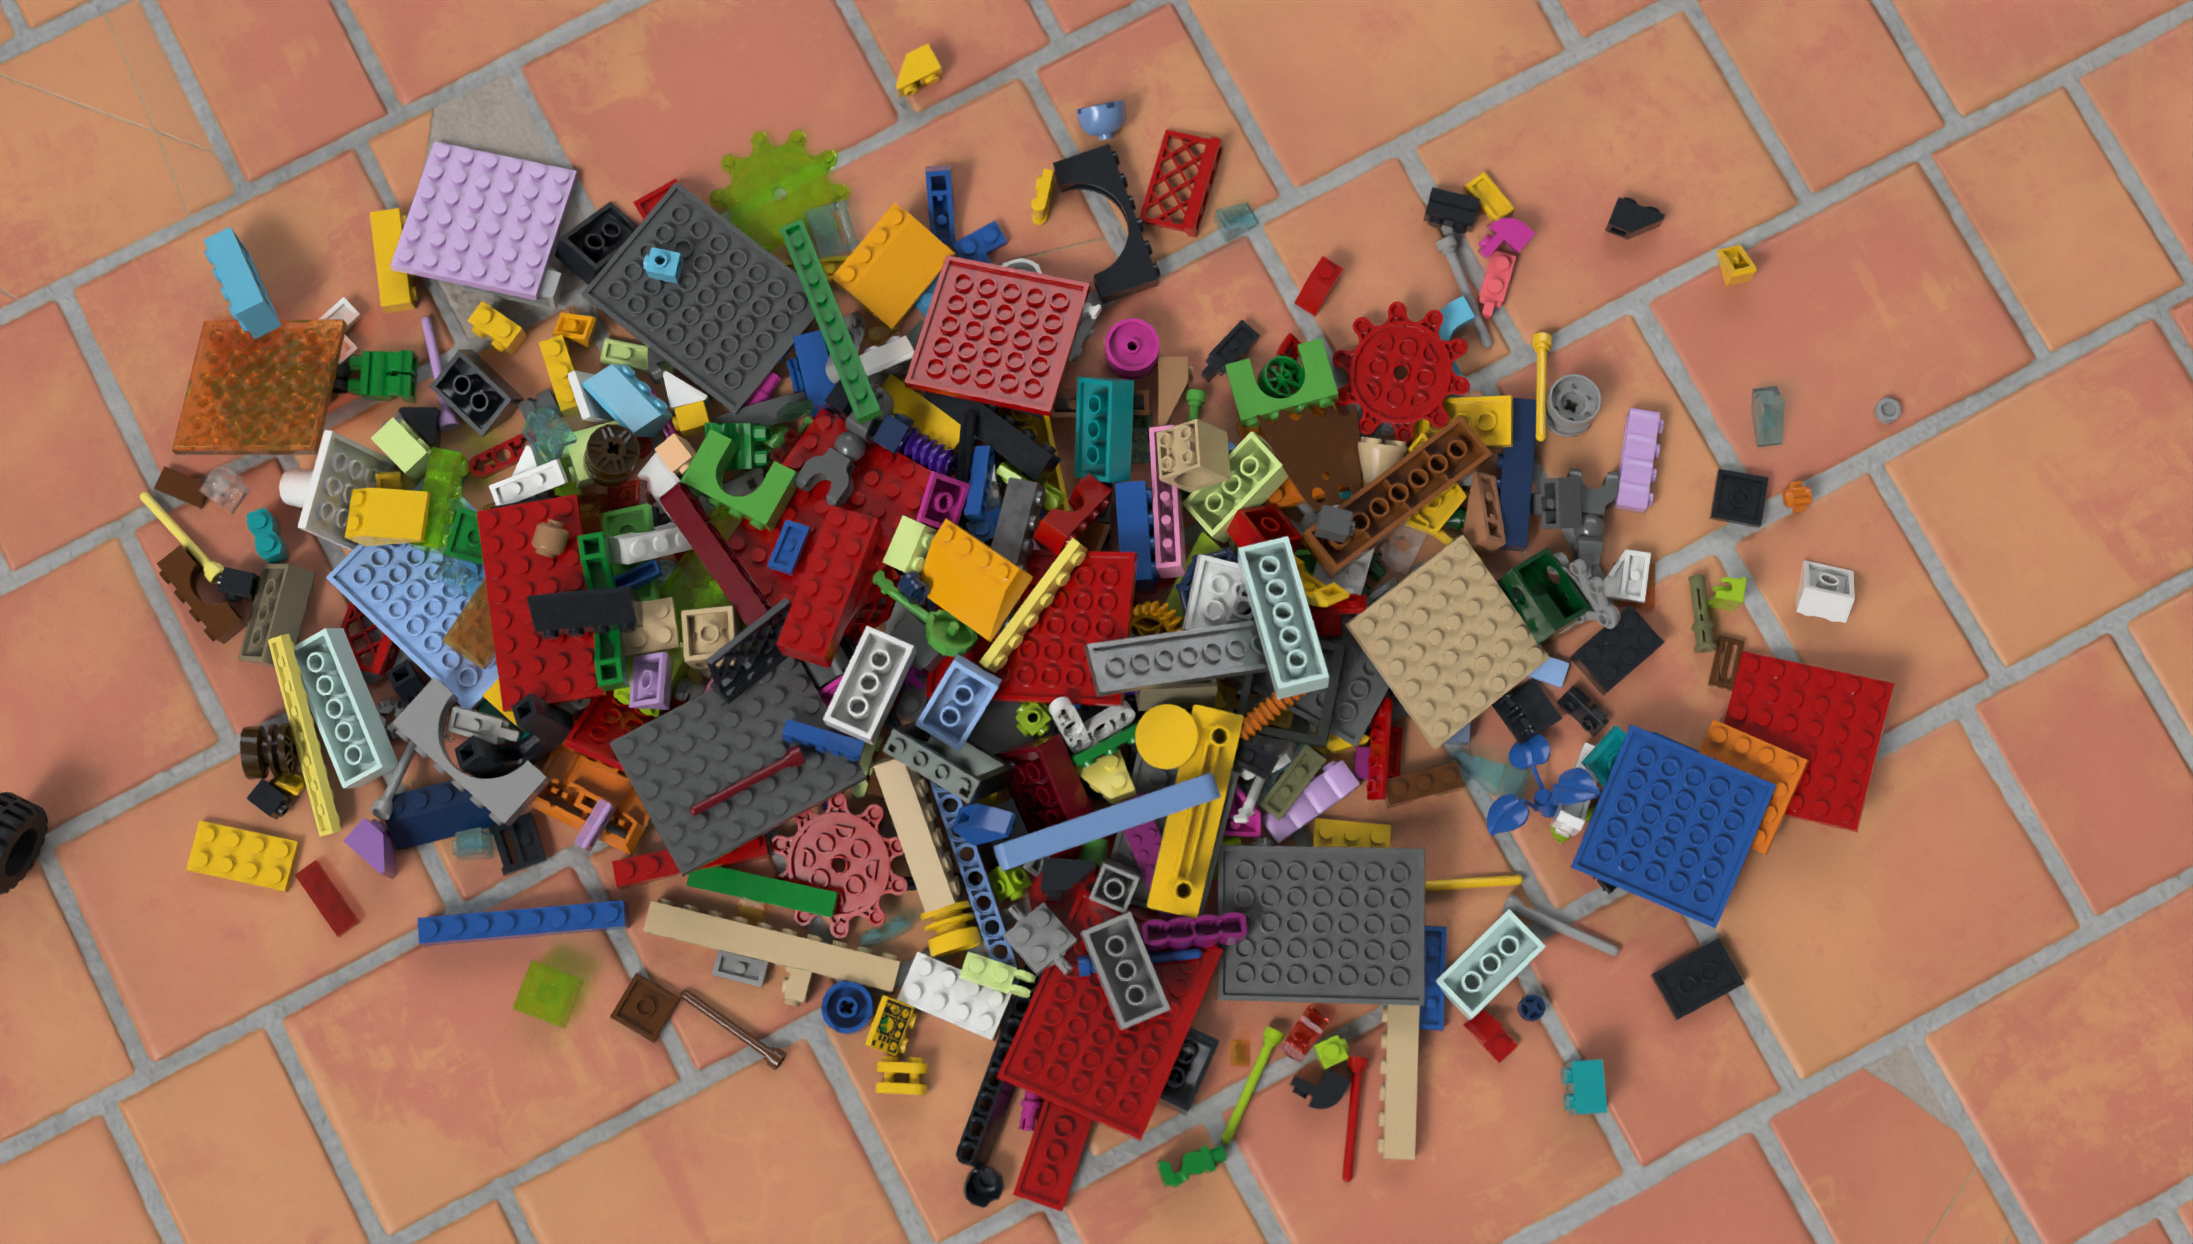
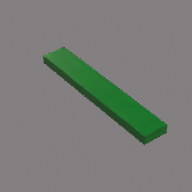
(765, 890)

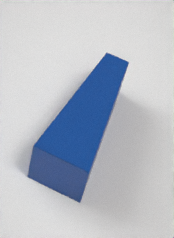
(639, 575)

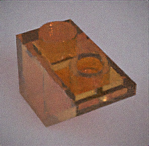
(591, 509)

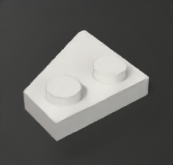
(1628, 577)

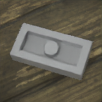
(740, 968)

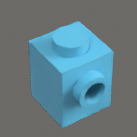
(663, 265)

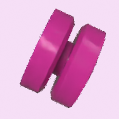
(1128, 334)

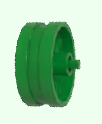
(1281, 380)

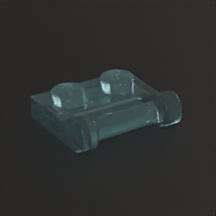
(825, 230)

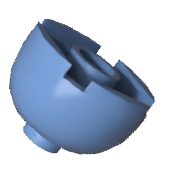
(1102, 119)

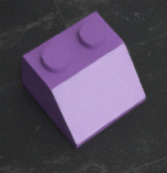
(374, 845)

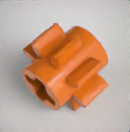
(1797, 496)

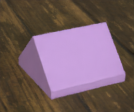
(651, 681)

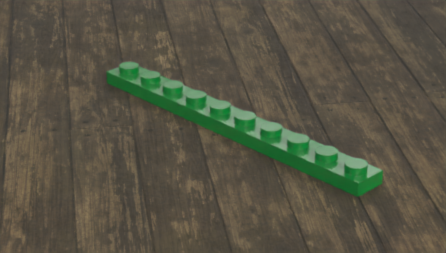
(831, 322)

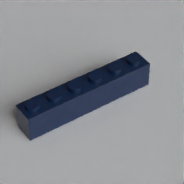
(1516, 476)

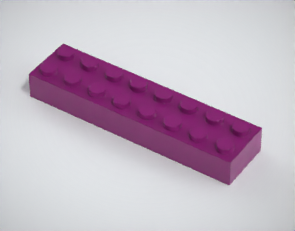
(1145, 846)

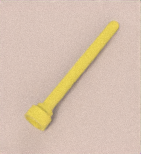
(211, 568)

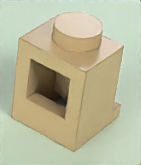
(797, 986)

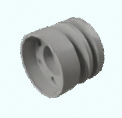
(1576, 394)

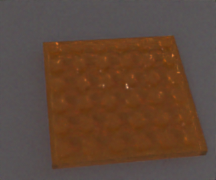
(260, 391)

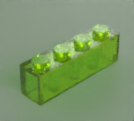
(444, 483)

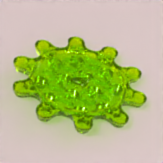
(770, 168)

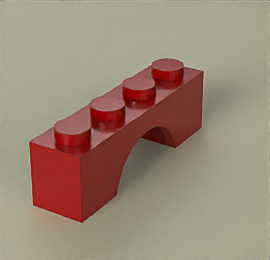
(1061, 526)

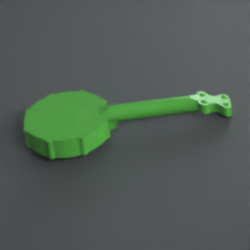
(942, 629)

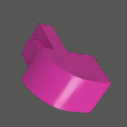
(1506, 230)

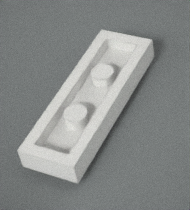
(529, 483)

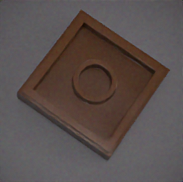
(645, 1007)

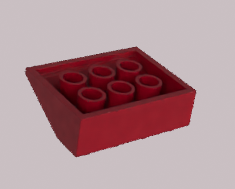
(1045, 783)

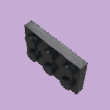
(1697, 979)

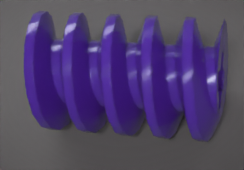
(929, 456)

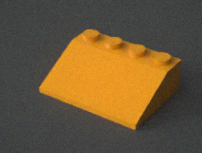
(892, 266)
(972, 579)

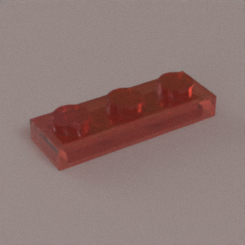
(327, 898)

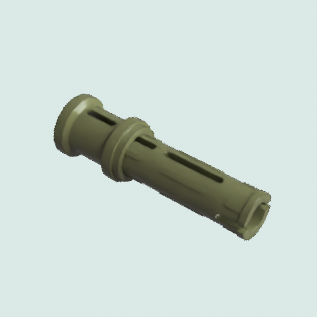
(1701, 627)

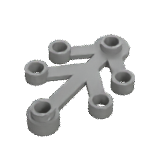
(1603, 612)

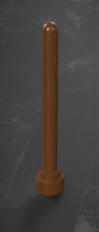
(773, 1056)

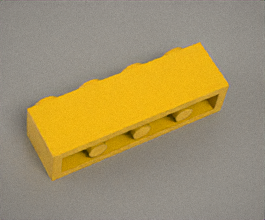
(395, 287)
(926, 415)

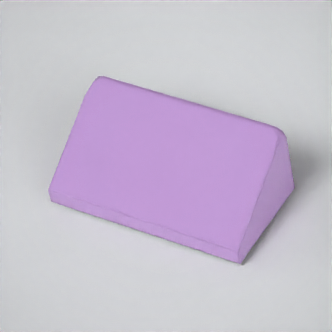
(595, 825)

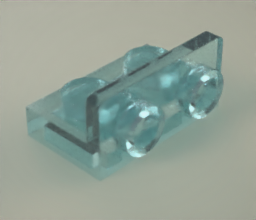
(548, 433)

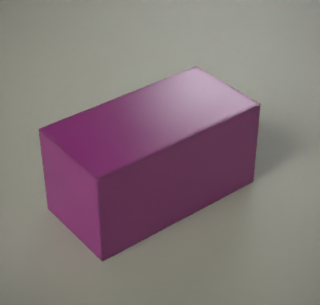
(1361, 766)

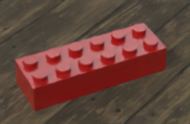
(830, 586)

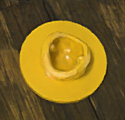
(1167, 736)

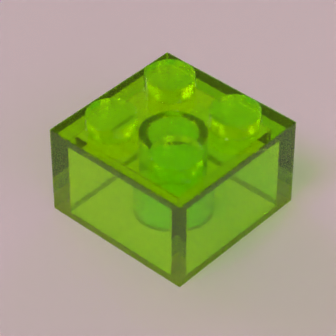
(548, 994)

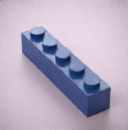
(980, 483)
(823, 740)

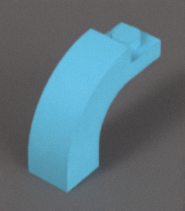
(1456, 317)

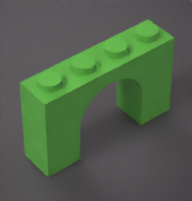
(1316, 391)
(761, 507)

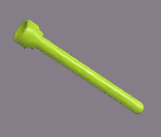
(1271, 1040)

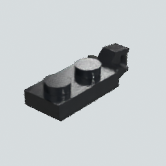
(1230, 350)

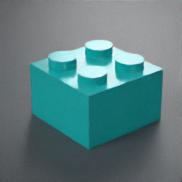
(1584, 1087)

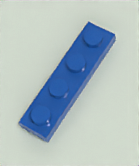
(1432, 1013)

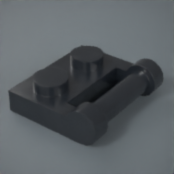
(526, 843)

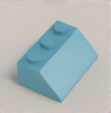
(628, 400)

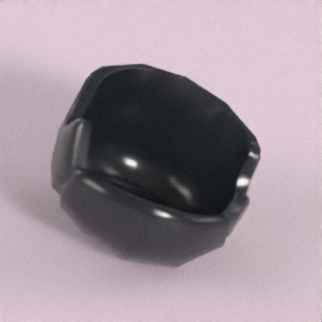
(983, 1185)

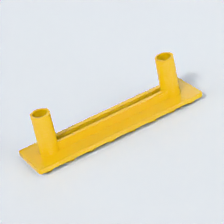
(1192, 832)

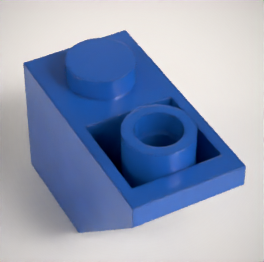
(983, 823)

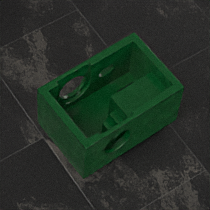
(1539, 599)

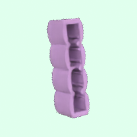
(1637, 459)
(1314, 800)

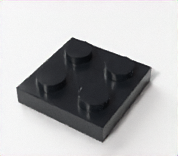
(1739, 498)

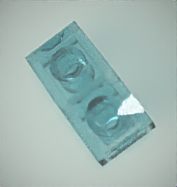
(893, 930)

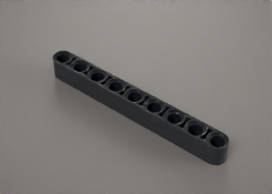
(991, 1092)

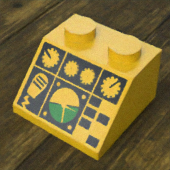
(891, 1026)

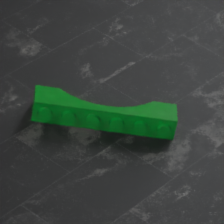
(609, 648)

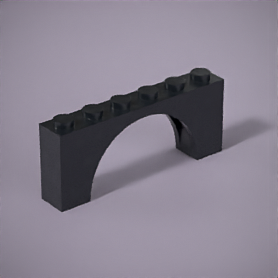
(1098, 173)

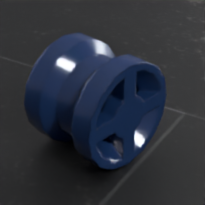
(913, 587)
(1535, 1007)

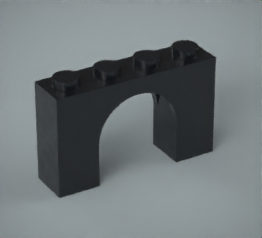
(547, 730)

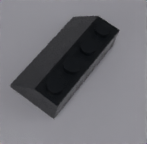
(586, 612)

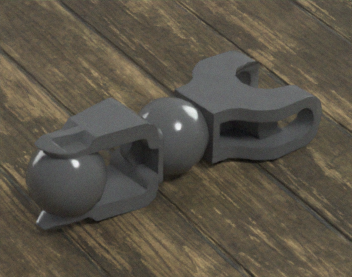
(849, 447)
(1593, 506)

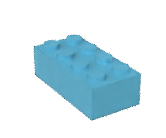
(241, 283)

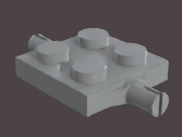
(1040, 939)

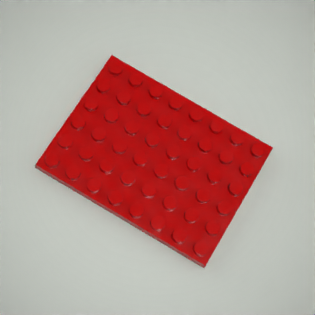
(884, 488)
(1052, 657)
(1078, 1055)

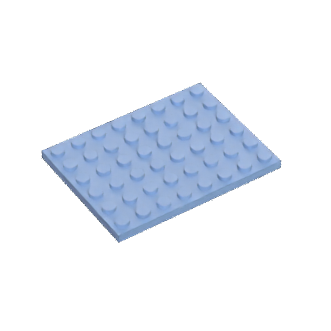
(415, 609)

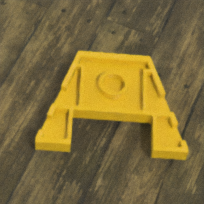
(1438, 513)

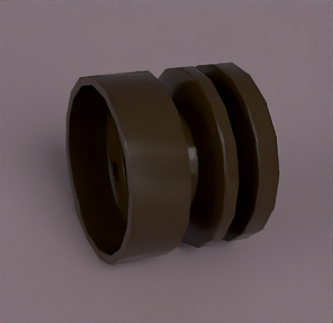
(607, 468)
(268, 751)

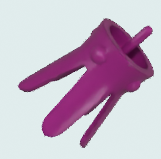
(910, 677)

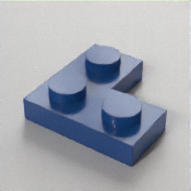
(980, 243)

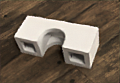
(643, 546)

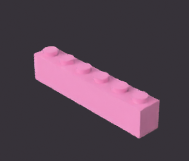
(1167, 518)

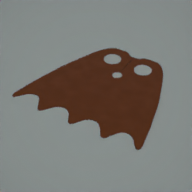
(1317, 446)

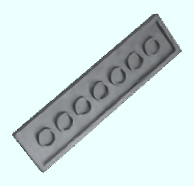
(1175, 658)

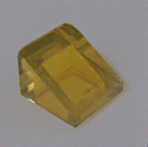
(751, 910)

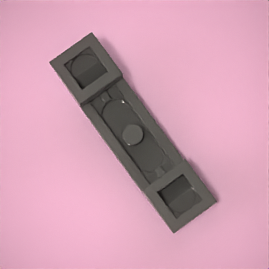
(763, 412)

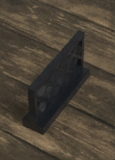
(750, 665)

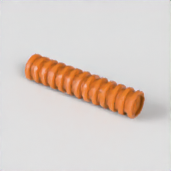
(1264, 713)

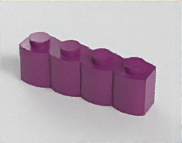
(1202, 932)

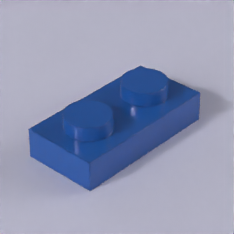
(789, 547)

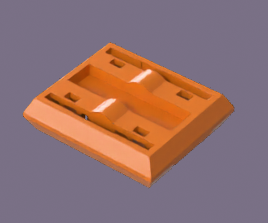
(583, 785)

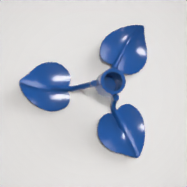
(1574, 787)

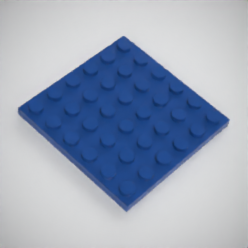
(1673, 826)

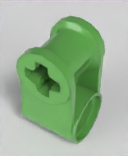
(1095, 851)

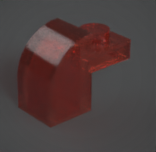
(1304, 1034)

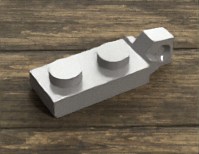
(482, 725)

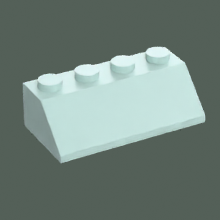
(1489, 964)

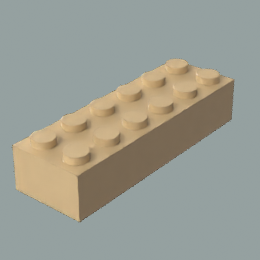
(919, 834)

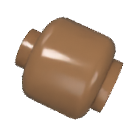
(550, 538)

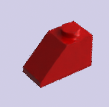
(1319, 286)

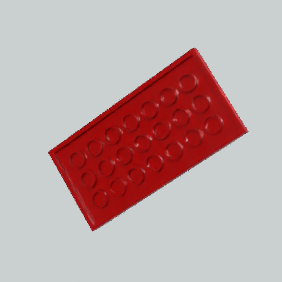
(525, 661)

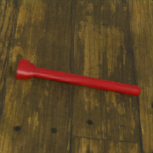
(1357, 1067)

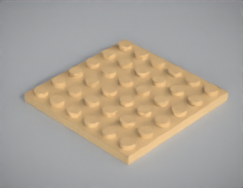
(1447, 641)

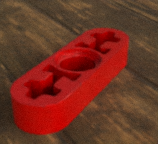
(517, 441)

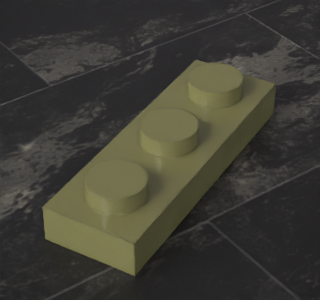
(1292, 782)

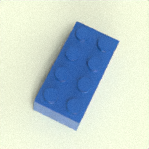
(1135, 530)

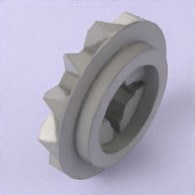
(387, 707)

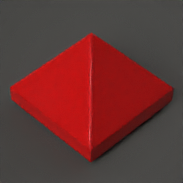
(1289, 347)

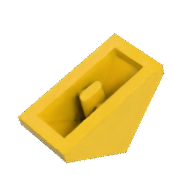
(1735, 265)

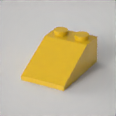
(387, 516)

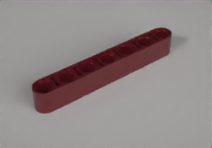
(715, 553)

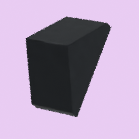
(425, 421)

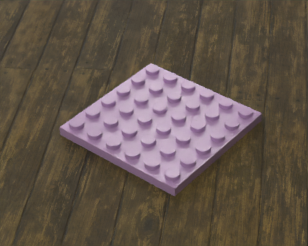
(484, 220)

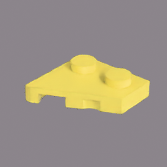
(1109, 778)

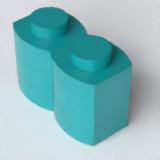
(267, 536)

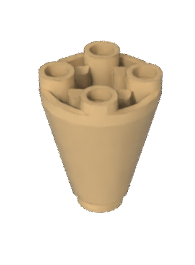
(1378, 457)

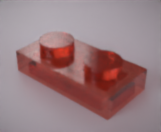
(627, 495)

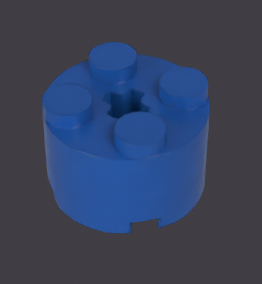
(862, 1010)

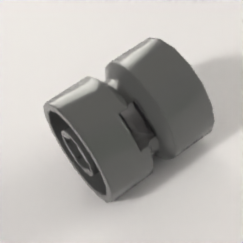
(543, 399)

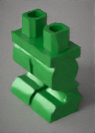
(377, 375)
(748, 439)
(1191, 1163)

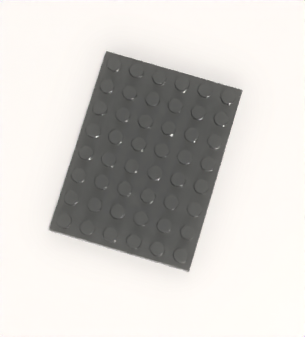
(726, 315)
(716, 744)
(1324, 924)

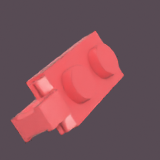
(1495, 282)

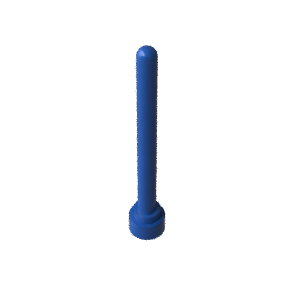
(1086, 965)

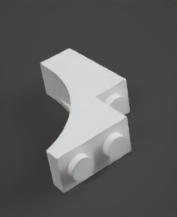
(1570, 818)

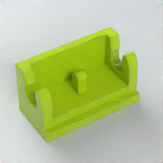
(1728, 597)

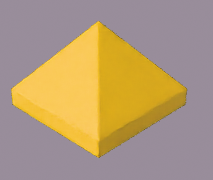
(291, 785)

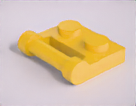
(1044, 193)

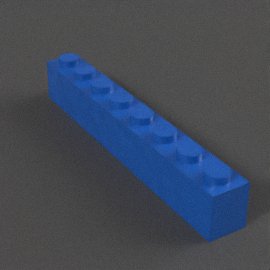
(523, 923)

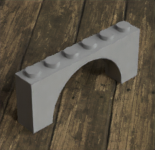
(424, 724)

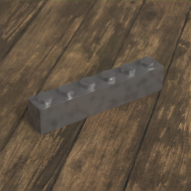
(1017, 525)

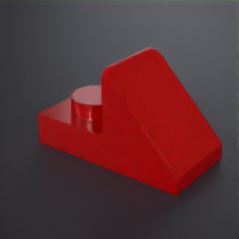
(1491, 1035)

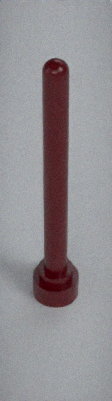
(791, 759)

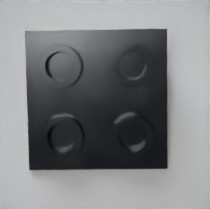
(1526, 711)

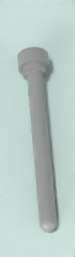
(1447, 247)
(383, 806)
(1512, 902)

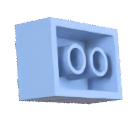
(958, 702)

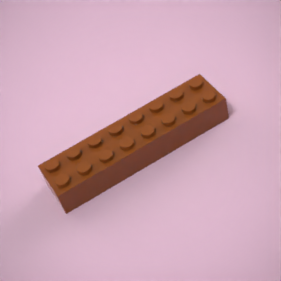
(1401, 494)

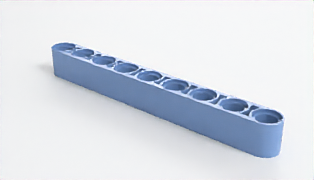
(1107, 821)
(976, 890)

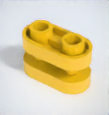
(914, 1067)

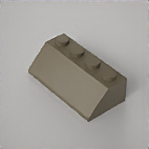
(276, 610)

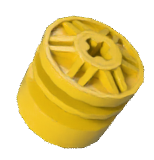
(951, 929)

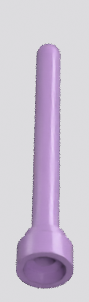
(448, 419)

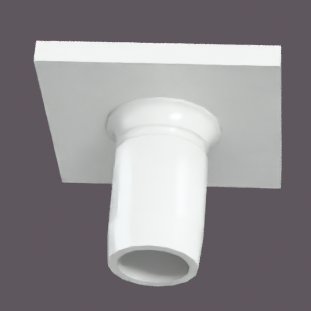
(328, 487)

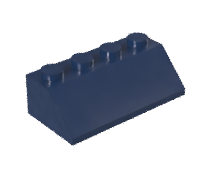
(434, 815)

